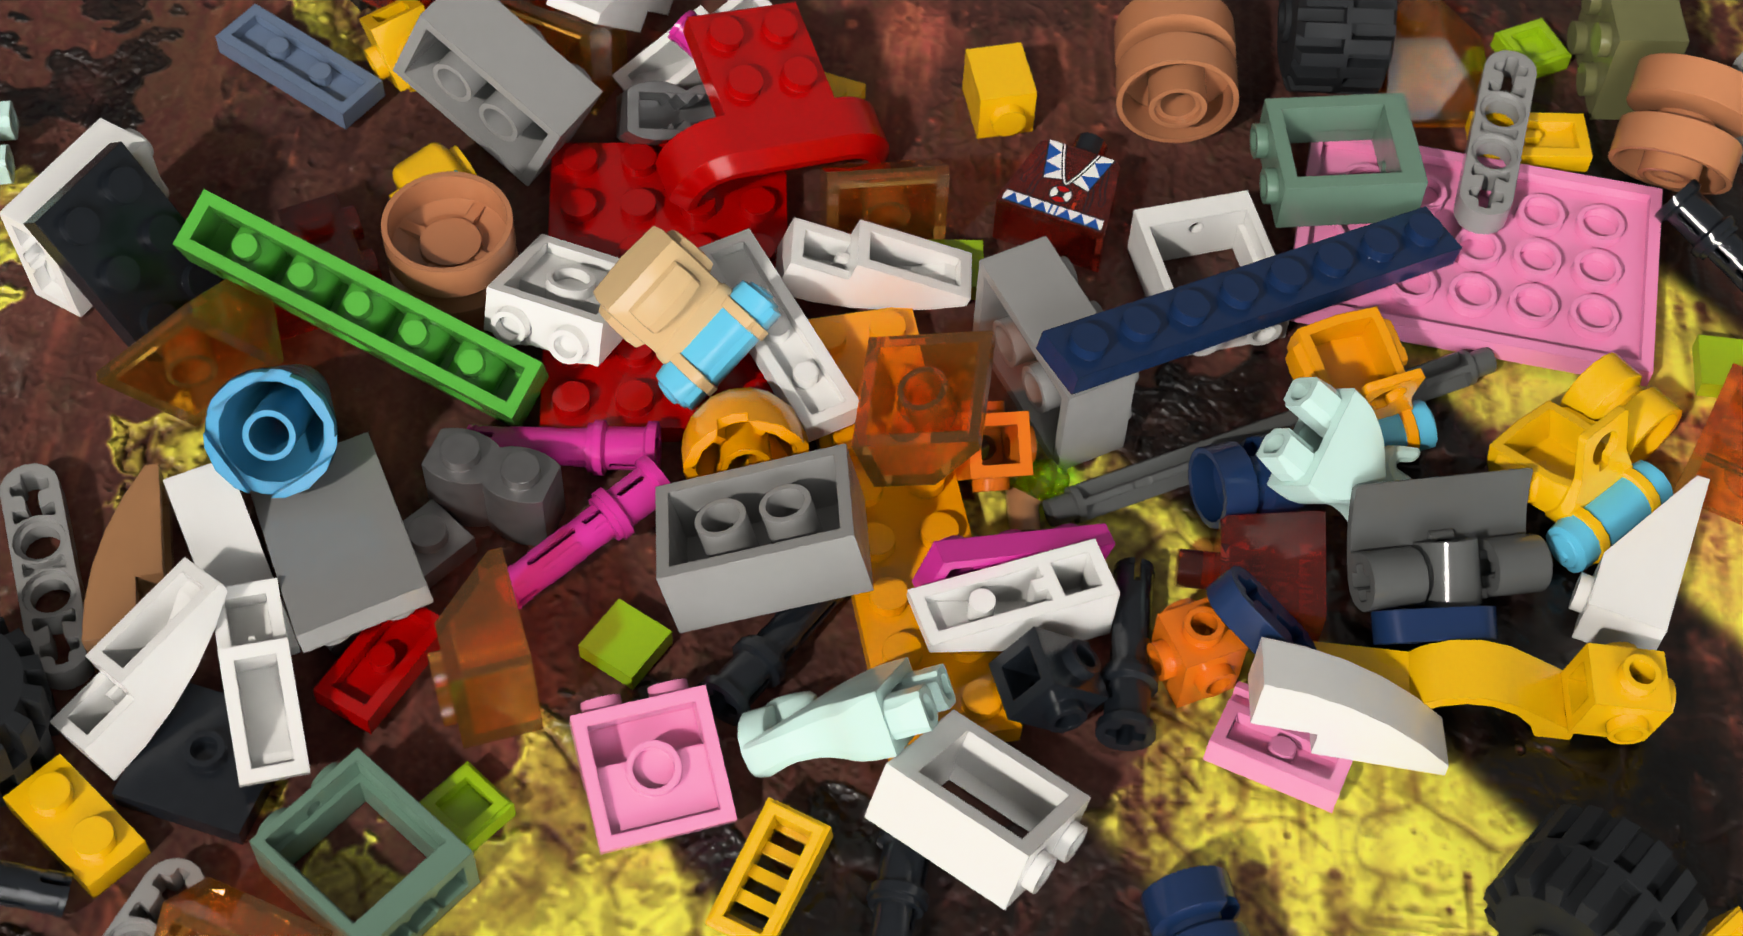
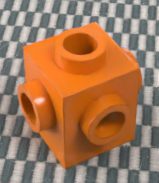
(1010, 450)
(1194, 652)

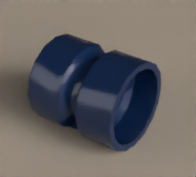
(1233, 481)
(1193, 904)

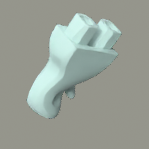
(1330, 447)
(855, 721)

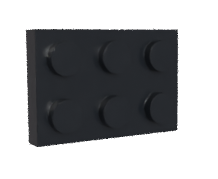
(116, 243)

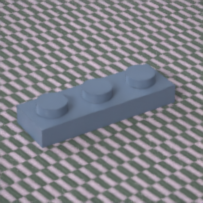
(300, 66)

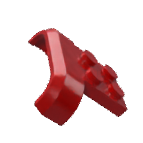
(767, 105)

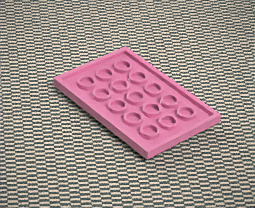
(1546, 290)

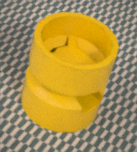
(1616, 383)

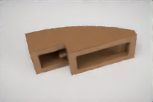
(130, 557)

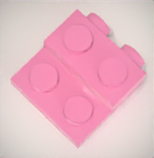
(651, 766)

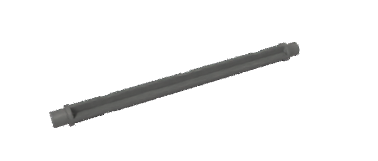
(1170, 470)

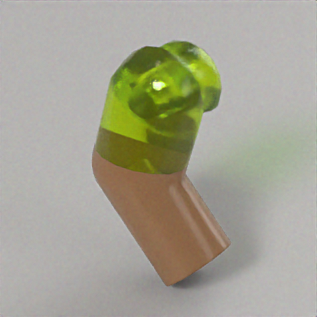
(1031, 490)

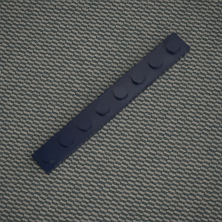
(1245, 299)

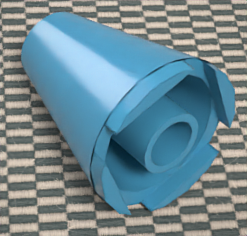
(272, 430)

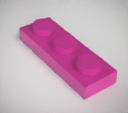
(962, 555)

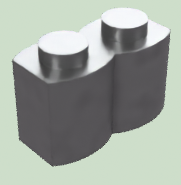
(658, 111)
(495, 486)

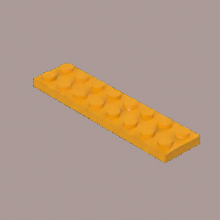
(900, 533)

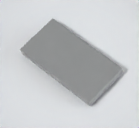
(342, 550)

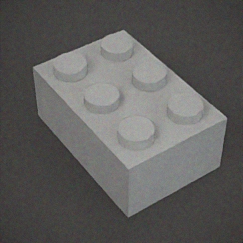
(497, 82)
(1018, 299)
(762, 539)

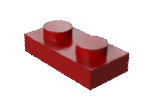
(378, 669)

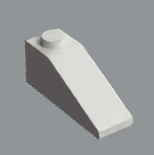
(1640, 575)
(995, 606)

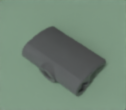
(1443, 541)

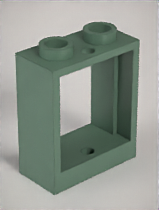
(1346, 197)
(333, 796)

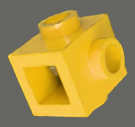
(388, 33)
(1617, 692)

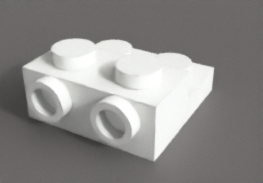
(551, 303)

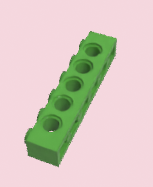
(361, 309)

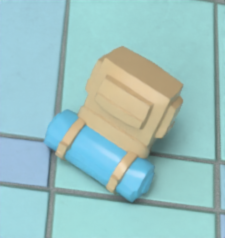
(691, 320)

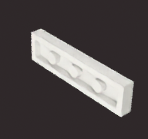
(792, 352)

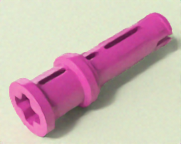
(594, 447)
(609, 516)

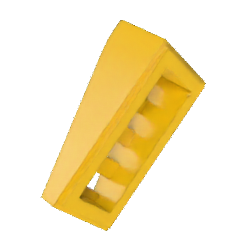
(793, 824)

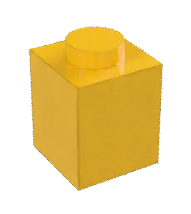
(999, 90)

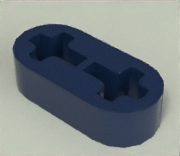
(1253, 610)
(1433, 625)

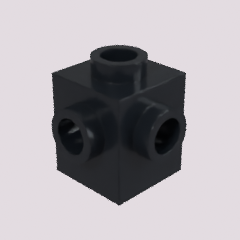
(1049, 680)

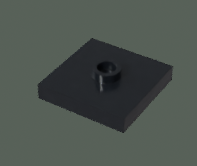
(191, 771)

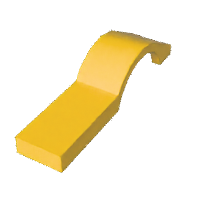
(1471, 674)

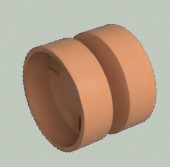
(1176, 68)
(1681, 124)
(449, 241)

